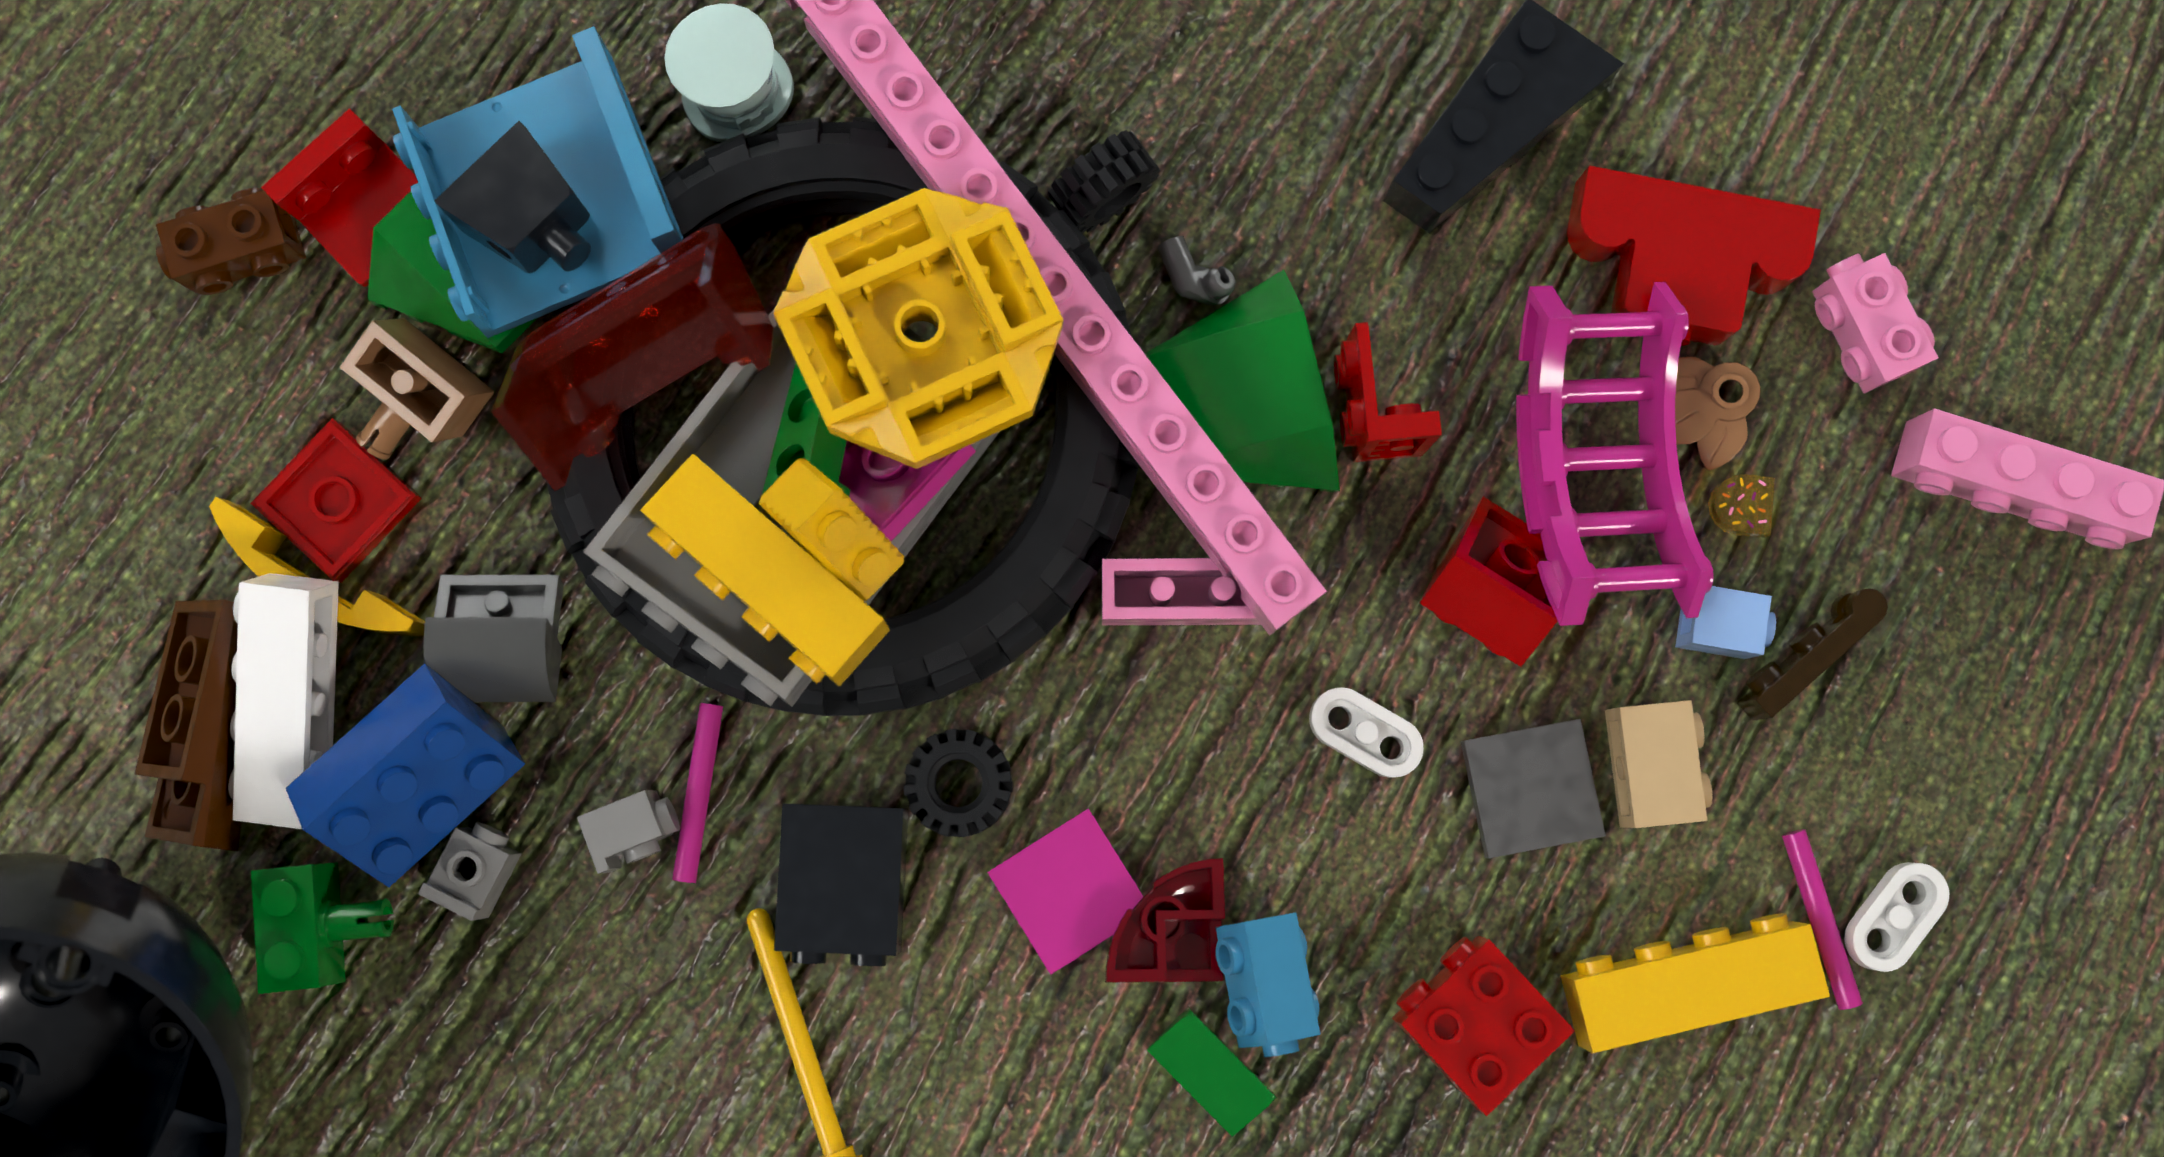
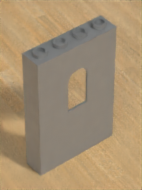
(735, 438)

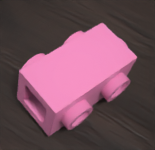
(1873, 321)

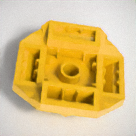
(908, 264)

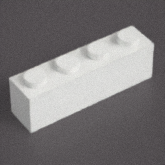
(282, 690)

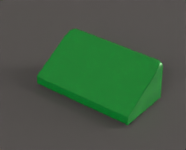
(1211, 1072)

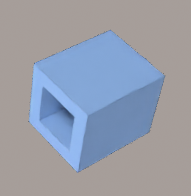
(1729, 624)

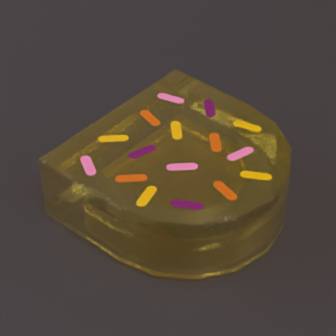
(1743, 505)

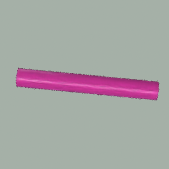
(697, 793)
(1822, 919)

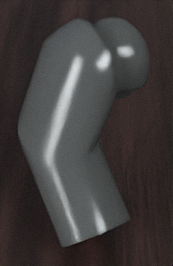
(1191, 280)

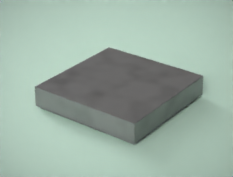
(1532, 788)

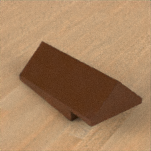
(189, 729)

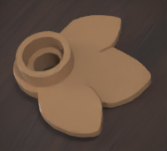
(1705, 417)

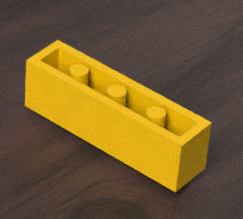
(765, 570)
(1694, 984)

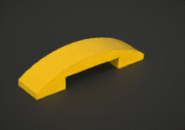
(259, 541)

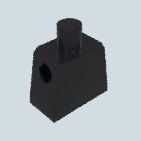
(519, 205)

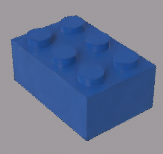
(404, 776)

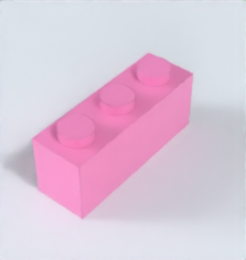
(1171, 593)

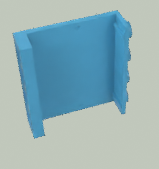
(599, 150)

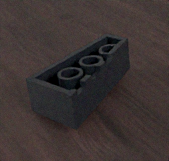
(1509, 103)

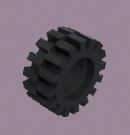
(1104, 181)
(922, 776)

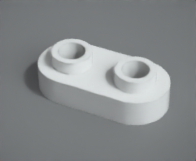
(1365, 731)
(1899, 922)

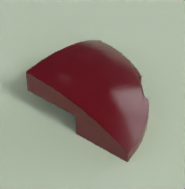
(1172, 929)

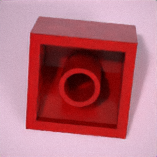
(1493, 584)

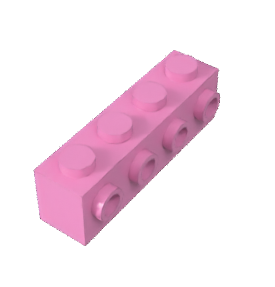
(2028, 479)

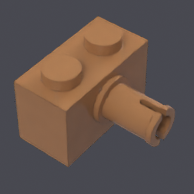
(415, 384)

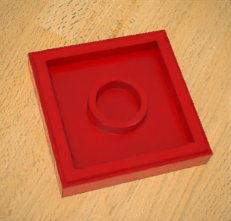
(336, 501)

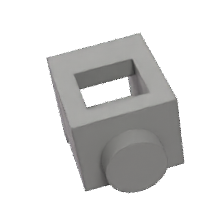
(628, 829)
(494, 863)

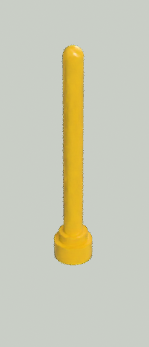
(797, 1037)

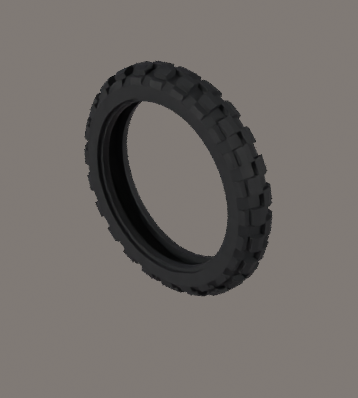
(1044, 567)

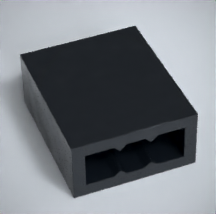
(841, 883)

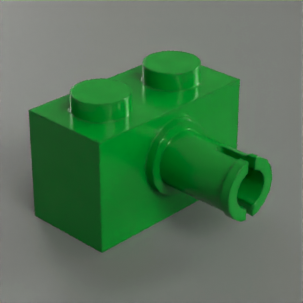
(304, 926)

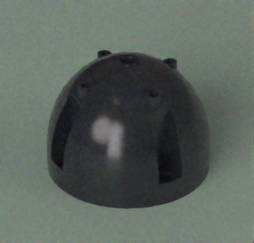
(114, 1019)

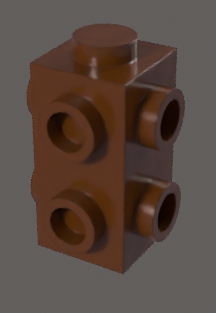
(228, 242)

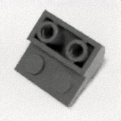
(497, 636)

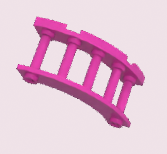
(1546, 459)

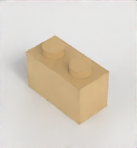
(1658, 764)

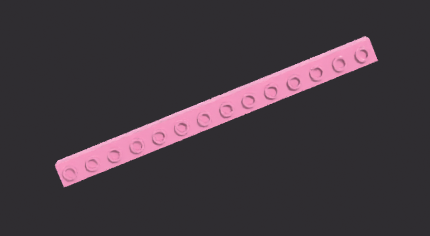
(1092, 340)

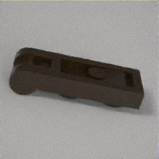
(1813, 653)

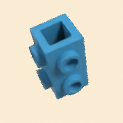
(1268, 983)

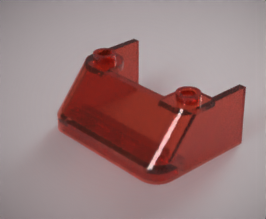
(628, 344)

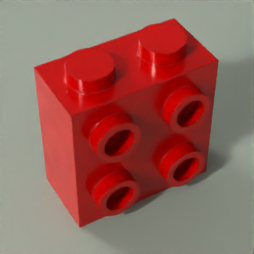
(1481, 1022)

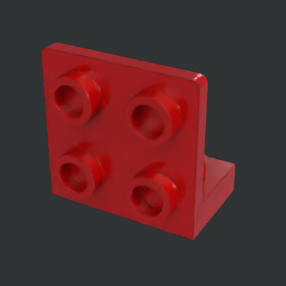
(343, 190)
(1398, 433)

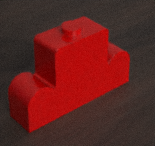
(1695, 240)

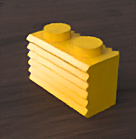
(832, 528)

